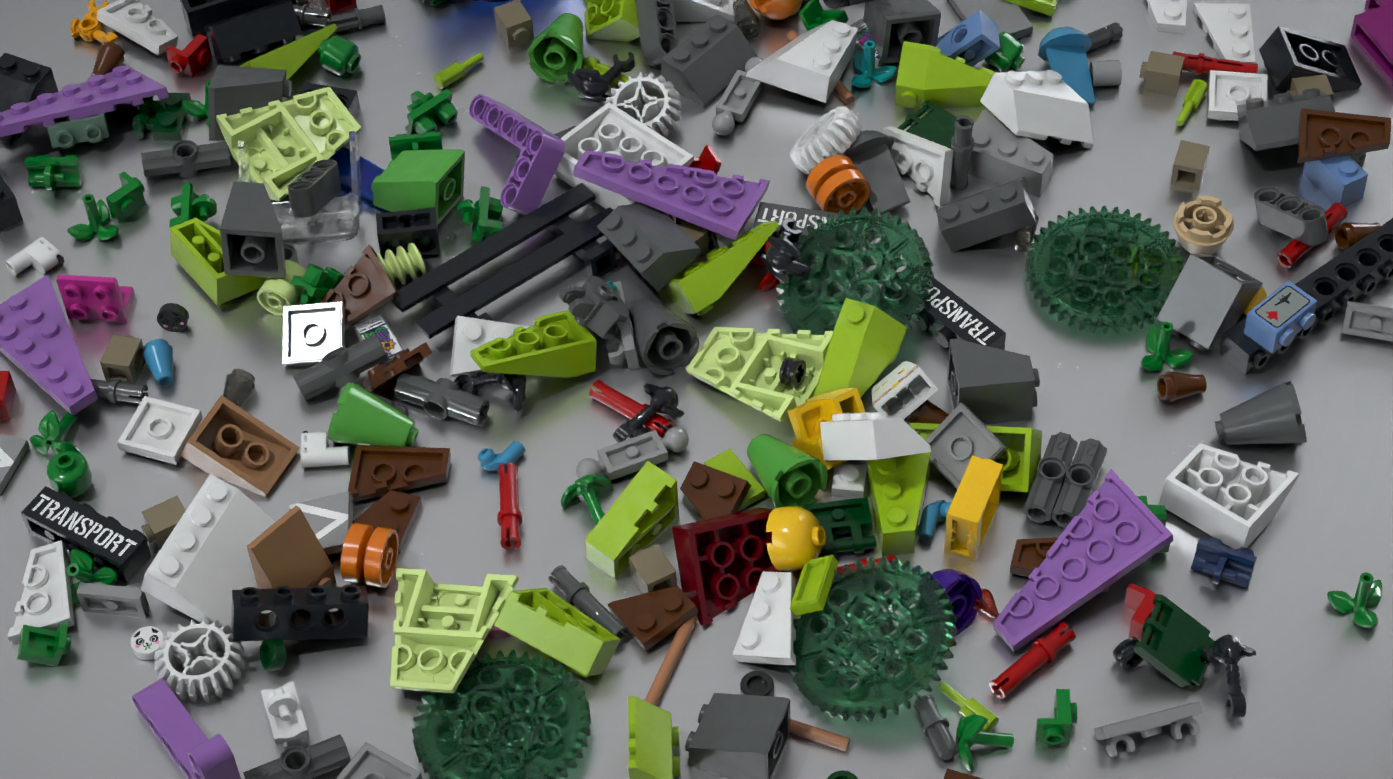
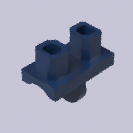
(1224, 562)

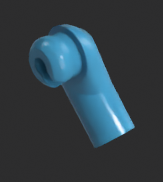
(492, 461)
(930, 516)

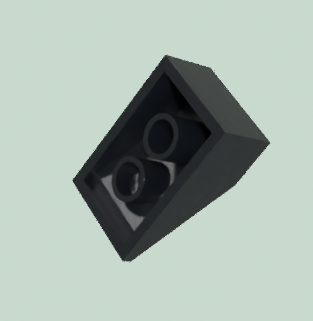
(1296, 54)
(22, 82)

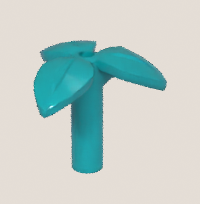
(865, 65)

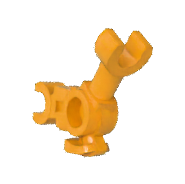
(90, 28)

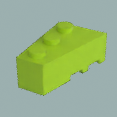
(200, 253)
(897, 499)
(634, 520)
(558, 630)

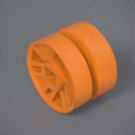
(838, 185)
(369, 555)

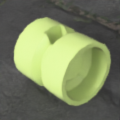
(279, 291)

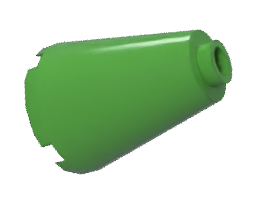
(558, 49)
(369, 421)
(786, 472)

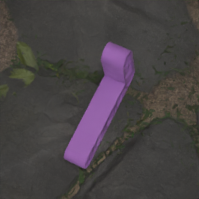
(538, 157)
(182, 736)

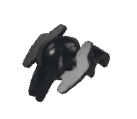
(593, 85)
(781, 253)
(510, 382)
(663, 401)
(1229, 652)

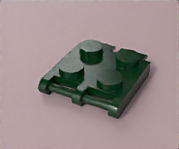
(934, 126)
(1174, 643)

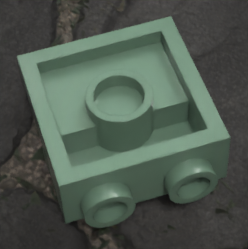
(68, 133)

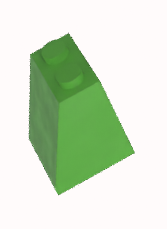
(421, 181)

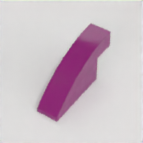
(1375, 34)

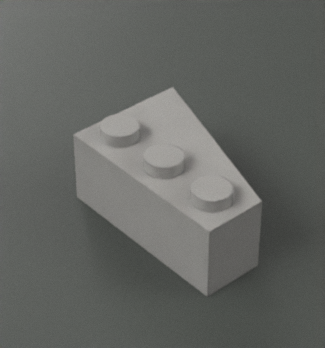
(1006, 157)

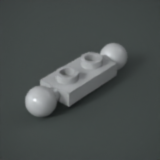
(737, 99)
(633, 453)

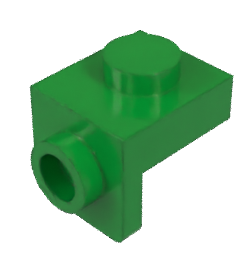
(814, 15)
(126, 199)
(43, 644)
(1058, 729)

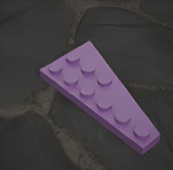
(82, 100)
(680, 191)
(43, 347)
(1091, 553)

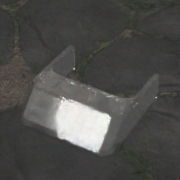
(334, 222)

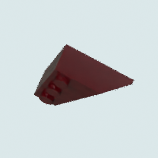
(722, 559)

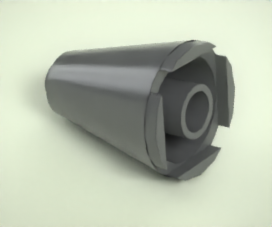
(662, 337)
(1264, 419)

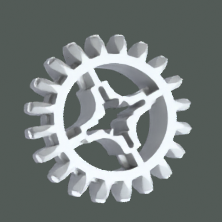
(656, 113)
(825, 138)
(203, 671)

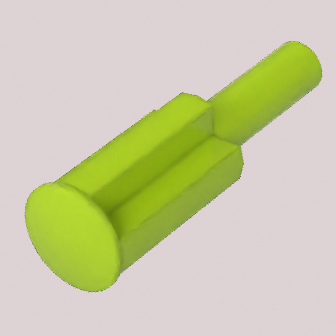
(455, 71)
(1192, 100)
(970, 707)

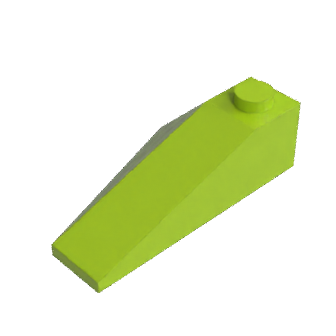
(292, 55)
(706, 282)
(1018, 460)

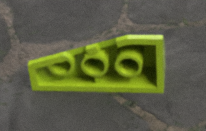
(938, 78)
(548, 348)
(860, 348)

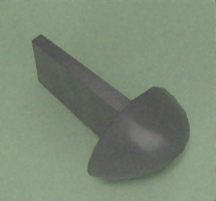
(875, 162)

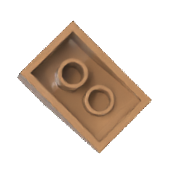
(239, 448)
(290, 555)

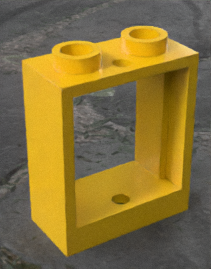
(973, 508)

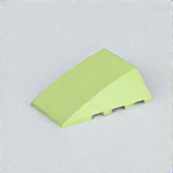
(288, 136)
(750, 362)
(441, 628)

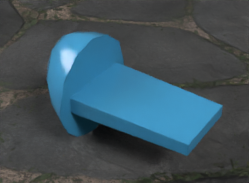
(1066, 54)

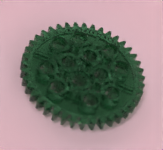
(824, 245)
(1096, 297)
(877, 688)
(505, 704)

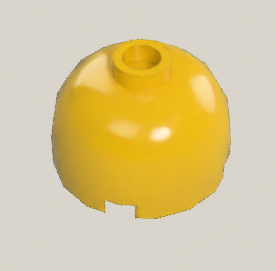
(795, 537)

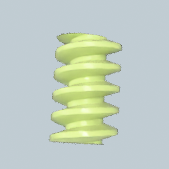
(403, 263)

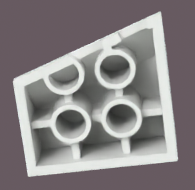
(811, 61)
(1039, 106)
(869, 437)
(1225, 494)

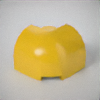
(807, 419)

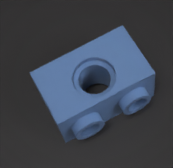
(971, 39)

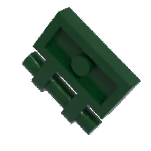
(169, 119)
(844, 517)

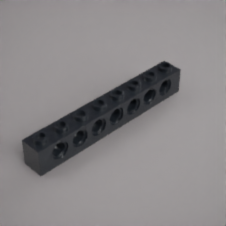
(1332, 285)

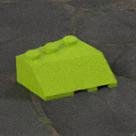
(611, 20)
(651, 742)

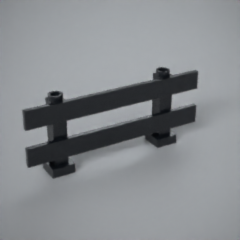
(554, 216)

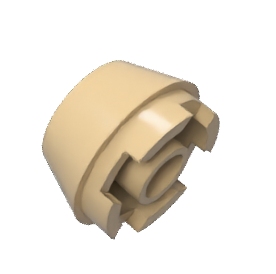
(1203, 225)

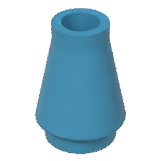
(159, 359)

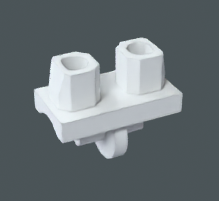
(285, 715)

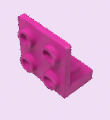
(95, 298)

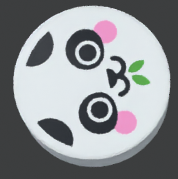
(146, 642)

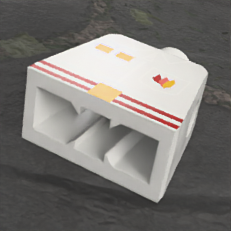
(902, 390)

